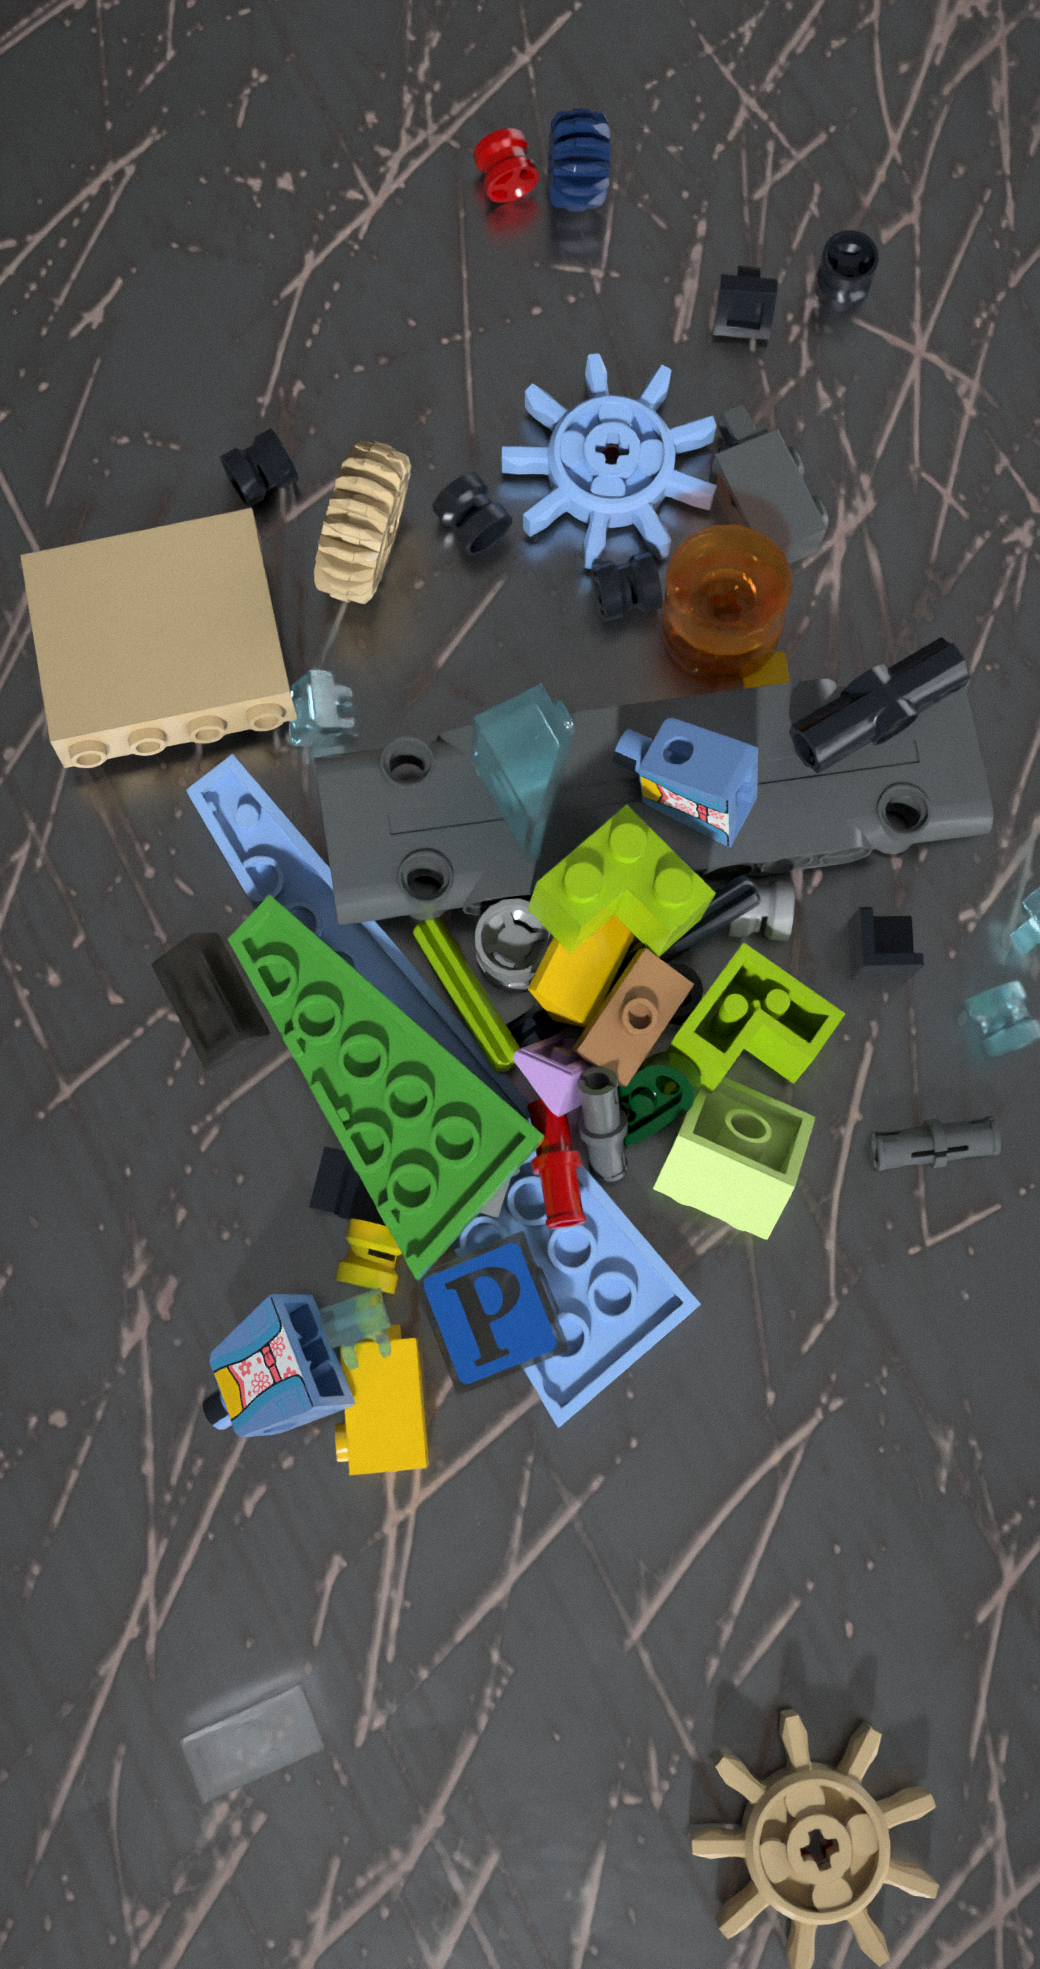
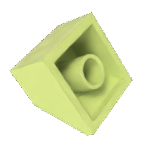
(736, 1156)

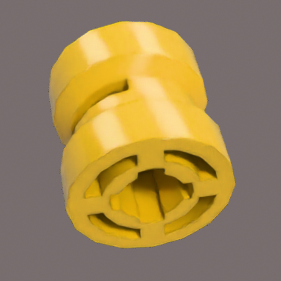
(364, 1269)

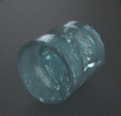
(1002, 1005)

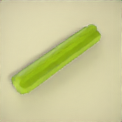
(467, 994)

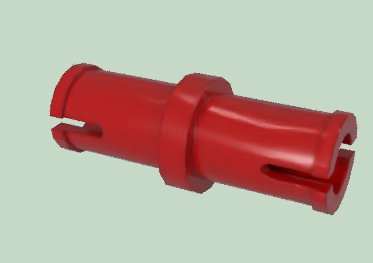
(557, 1168)

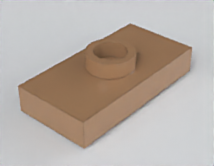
(633, 1016)

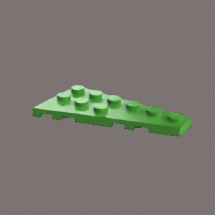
(402, 1106)

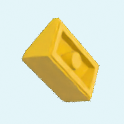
(576, 983)

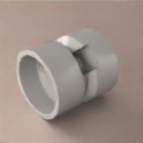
(510, 945)

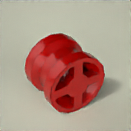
(506, 165)

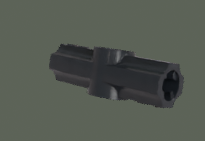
(879, 704)

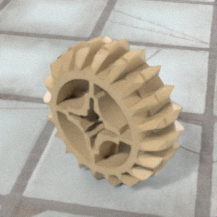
(361, 521)

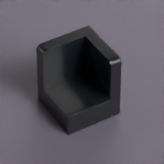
(882, 947)
(341, 1191)

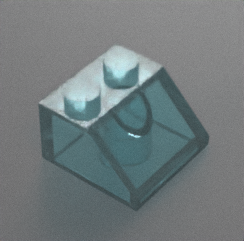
(522, 761)

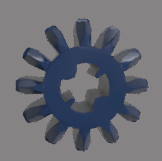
(578, 159)

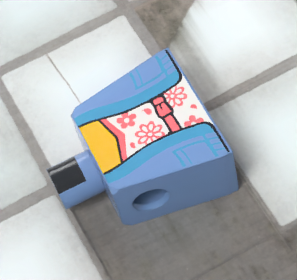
(694, 776)
(276, 1370)

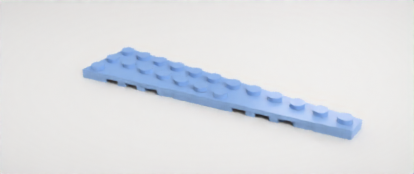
(603, 1274)

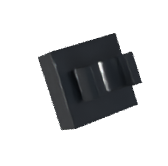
(745, 304)

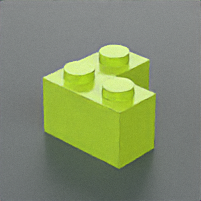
(624, 874)
(755, 1010)

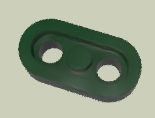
(655, 1098)

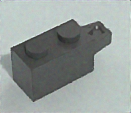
(765, 488)

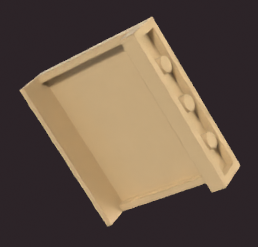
(156, 639)

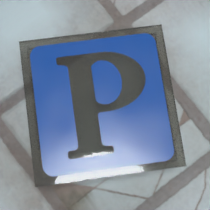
(491, 1313)

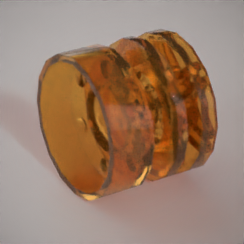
(730, 574)

